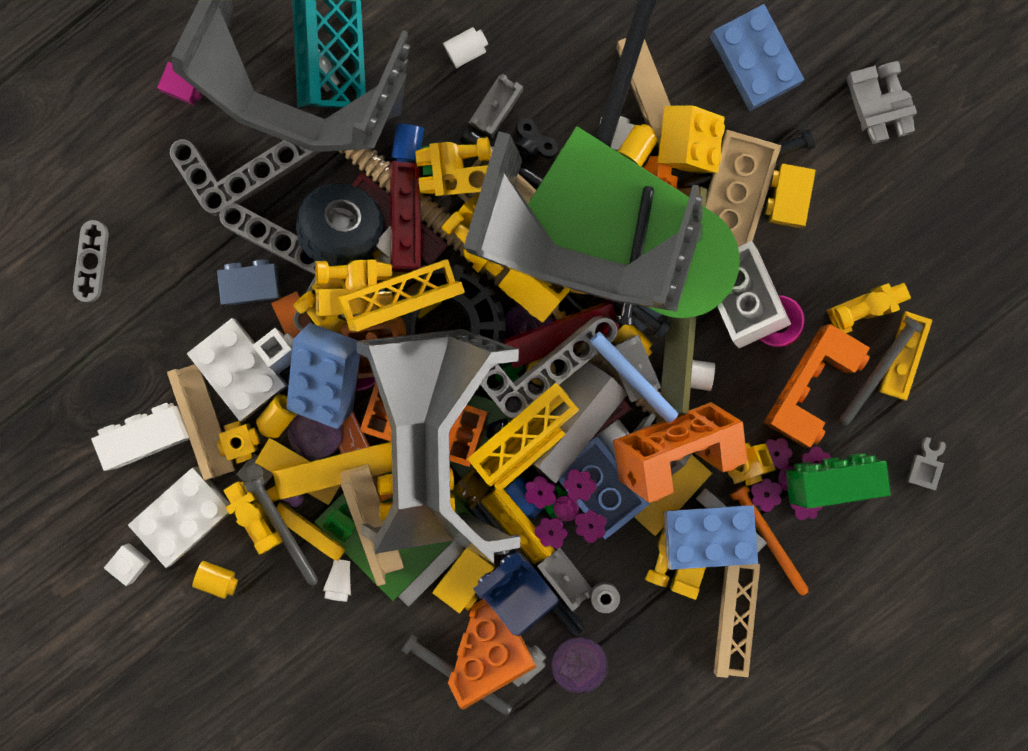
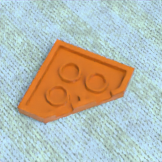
(487, 657)

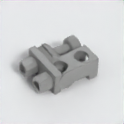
(879, 109)

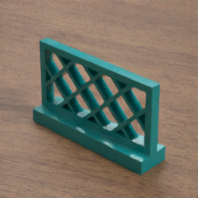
(307, 53)

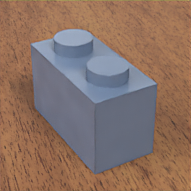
(249, 283)

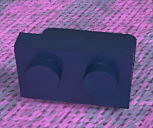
(516, 593)

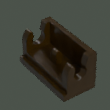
(471, 489)

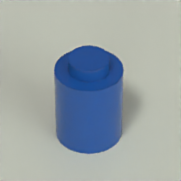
(407, 141)
(517, 492)

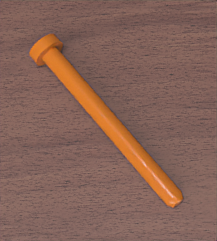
(741, 494)

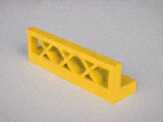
(404, 306)
(520, 424)

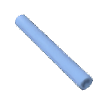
(635, 379)

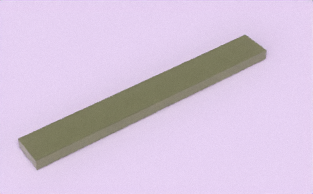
(679, 353)

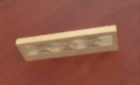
(648, 89)
(200, 420)
(364, 507)
(727, 621)

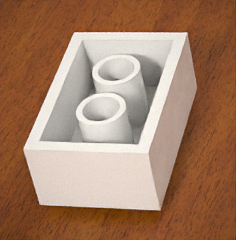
(754, 305)
(237, 370)
(140, 436)
(180, 517)

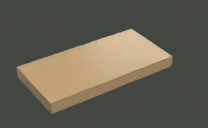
(742, 183)

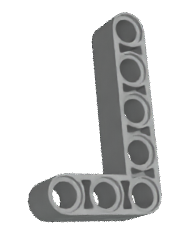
(247, 172)
(269, 241)
(542, 369)

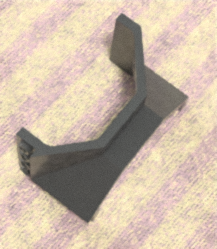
(213, 66)
(512, 236)
(424, 390)

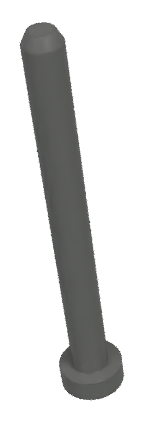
(880, 370)
(256, 485)
(444, 667)

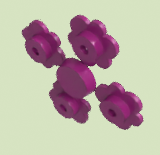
(774, 489)
(565, 508)

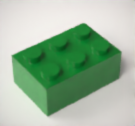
(837, 481)

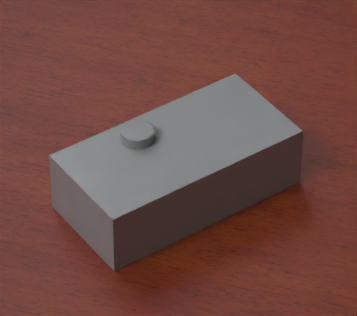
(596, 398)

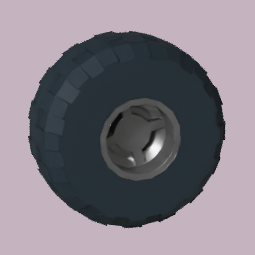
(339, 224)

